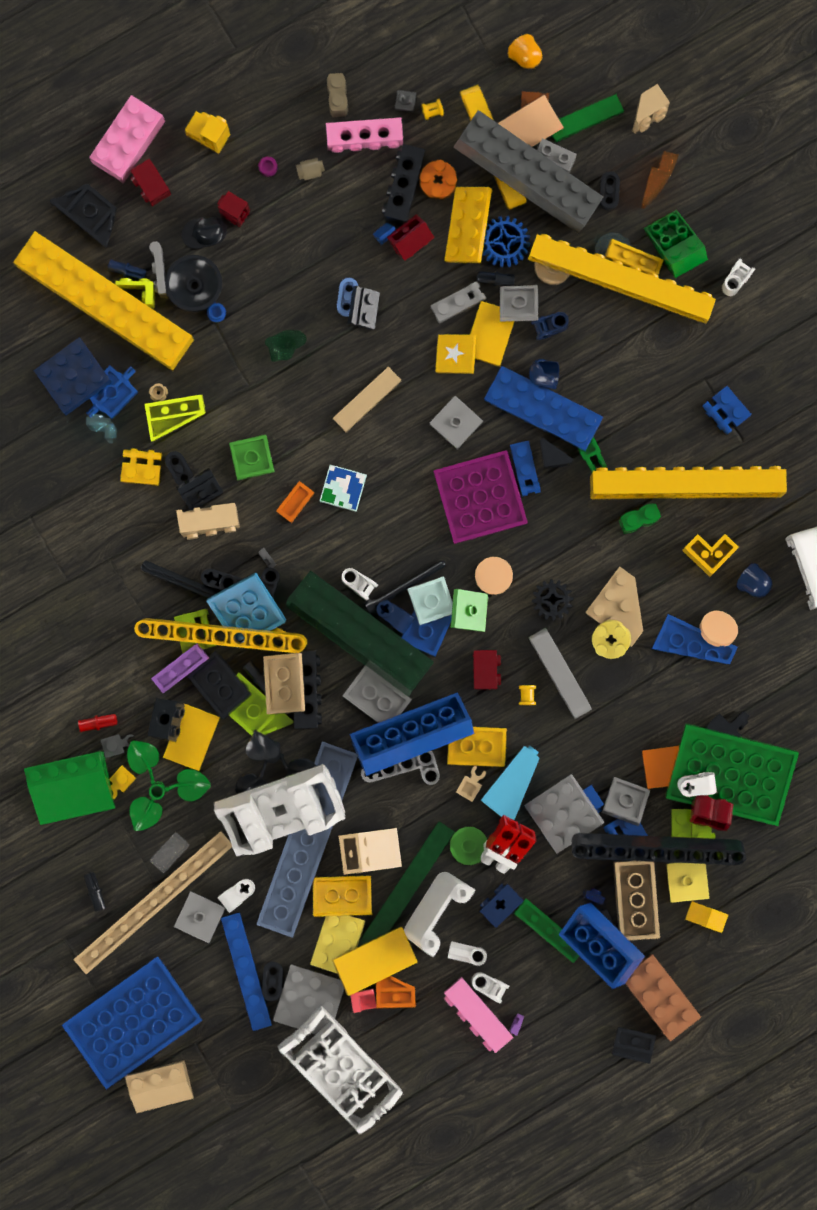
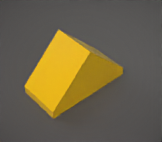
(706, 917)

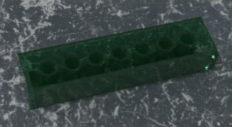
(359, 633)

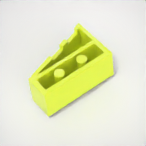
(172, 414)

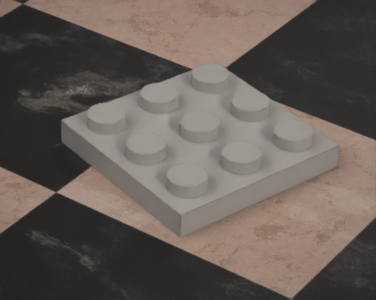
(563, 813)
(304, 993)

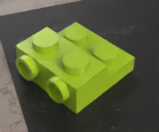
(683, 827)

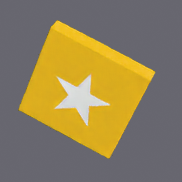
(456, 354)

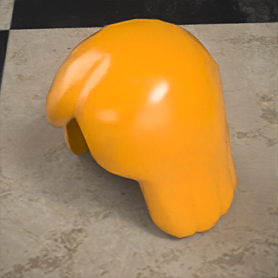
(525, 51)

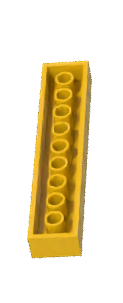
(103, 301)
(688, 483)

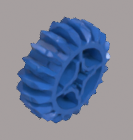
(498, 244)

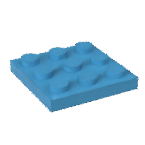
(246, 606)

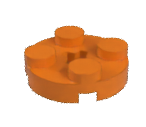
(437, 190)

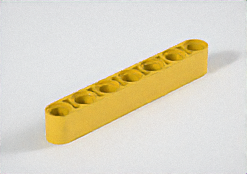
(474, 101)

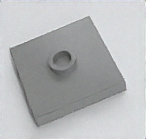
(519, 303)
(456, 422)
(626, 801)
(199, 917)

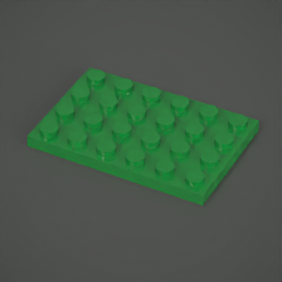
(746, 771)

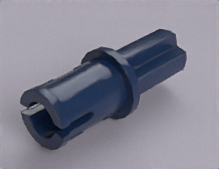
(126, 270)

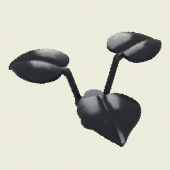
(263, 748)

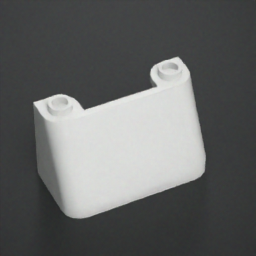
(806, 555)
(431, 908)

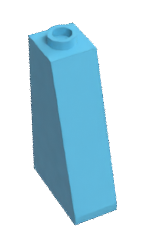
(510, 787)

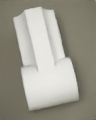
(465, 953)

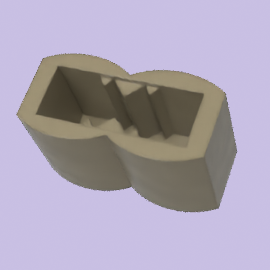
(337, 95)

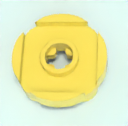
(604, 647)

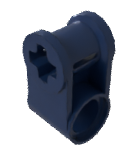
(549, 326)
(396, 617)

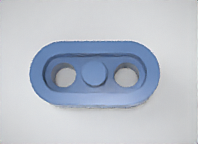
(344, 296)

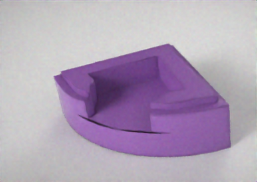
(514, 1029)

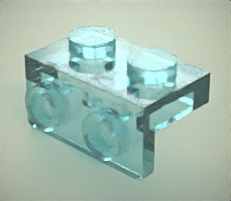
(101, 424)

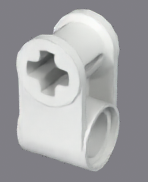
(738, 275)
(359, 583)
(700, 784)
(234, 896)
(490, 987)

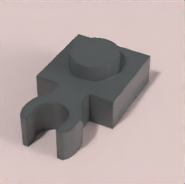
(115, 745)

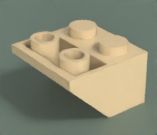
(651, 108)

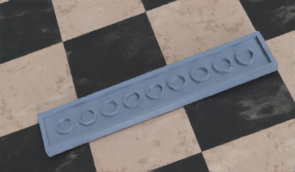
(304, 851)

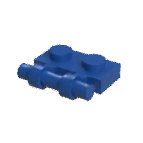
(730, 406)

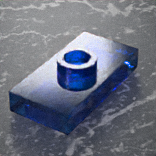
(594, 895)

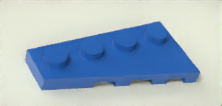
(686, 640)

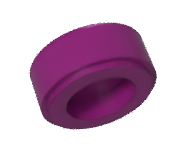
(267, 166)

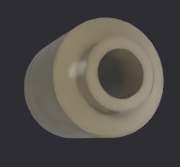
(310, 169)

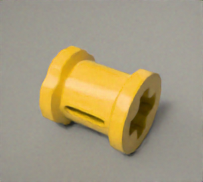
(438, 111)
(527, 695)

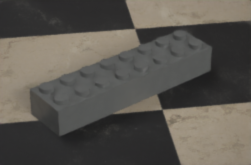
(528, 171)

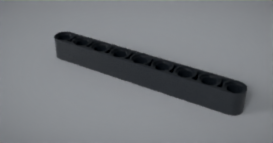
(658, 849)

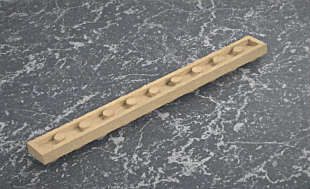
(153, 902)

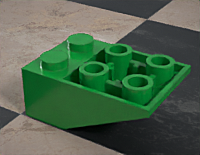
(676, 243)

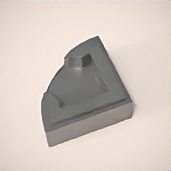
(267, 558)

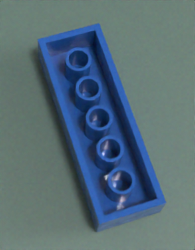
(412, 733)

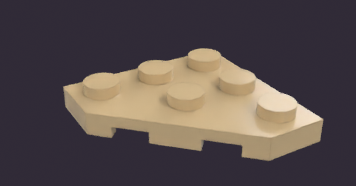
(620, 603)

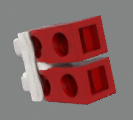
(508, 844)

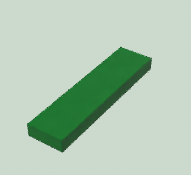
(588, 117)
(545, 928)

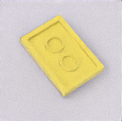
(336, 938)

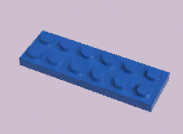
(543, 408)

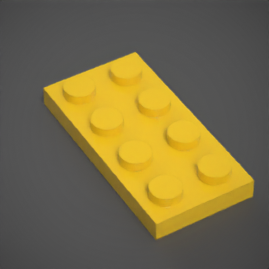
(468, 224)

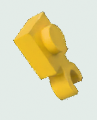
(121, 780)

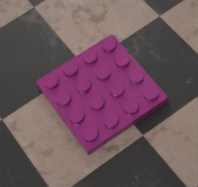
(480, 497)

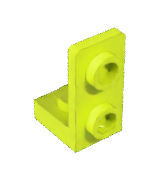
(148, 295)

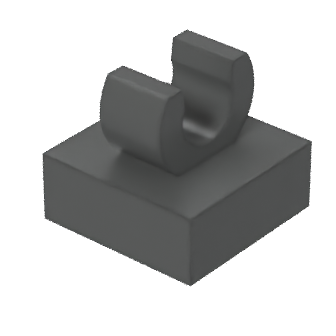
(405, 101)

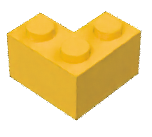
(208, 130)
(709, 557)

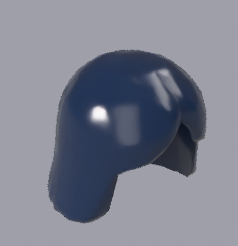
(544, 373)
(754, 581)

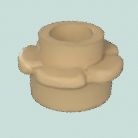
(153, 392)

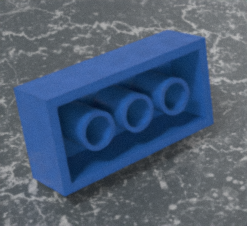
(601, 945)

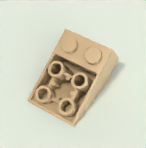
(370, 851)

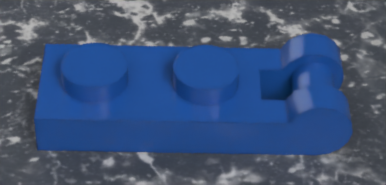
(525, 467)

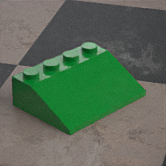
(70, 788)

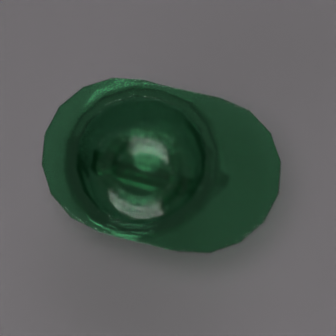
(284, 344)

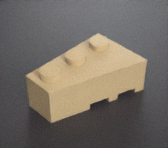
(208, 520)

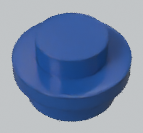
(216, 312)

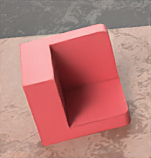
(363, 1000)

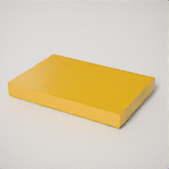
(490, 334)
(194, 739)
(482, 748)
(342, 896)

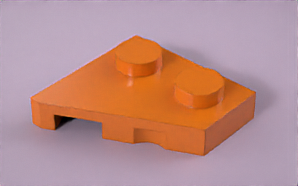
(394, 994)

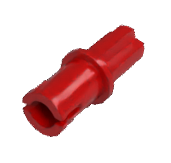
(97, 722)

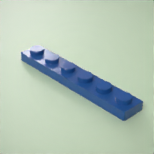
(246, 971)

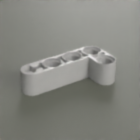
(417, 764)

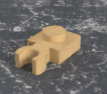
(469, 786)

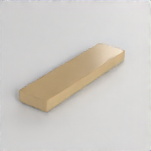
(367, 399)

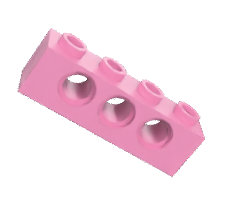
(392, 126)

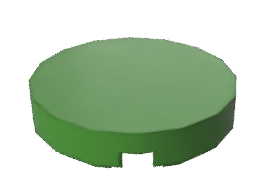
(467, 845)

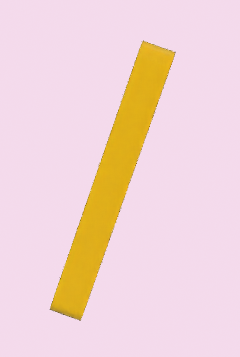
(211, 637)

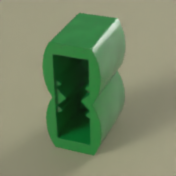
(644, 517)

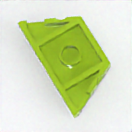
(253, 713)

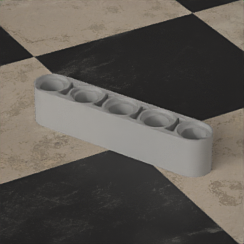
(560, 673)

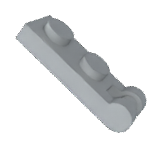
(158, 269)
(457, 302)

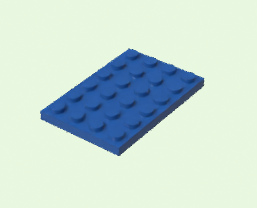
(132, 1022)

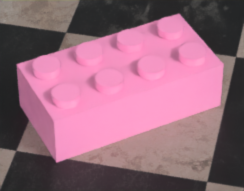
(127, 139)

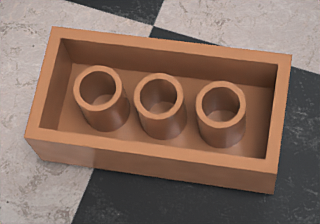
(661, 998)

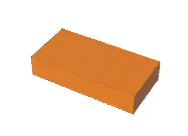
(295, 502)

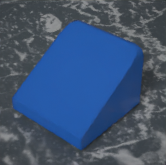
(383, 232)

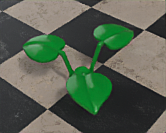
(146, 812)

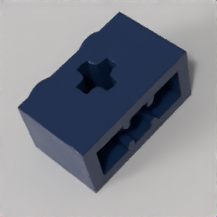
(511, 899)

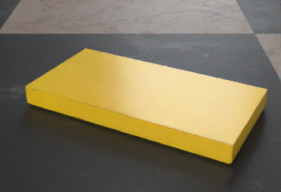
(374, 961)

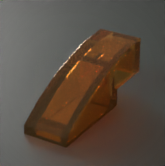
(659, 177)

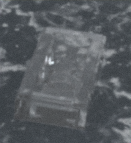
(169, 852)

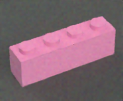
(478, 1015)

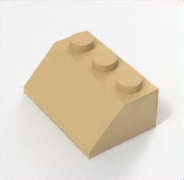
(159, 1086)

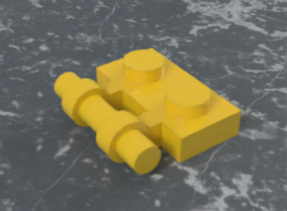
(141, 473)

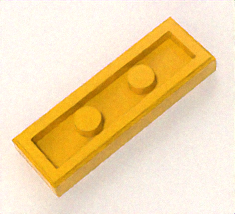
(633, 257)

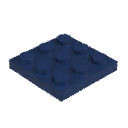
(72, 376)

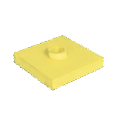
(687, 882)

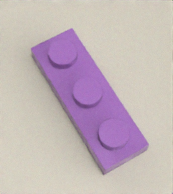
(180, 668)

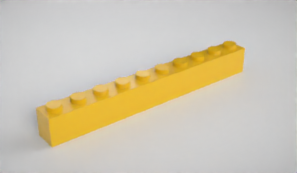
(622, 278)

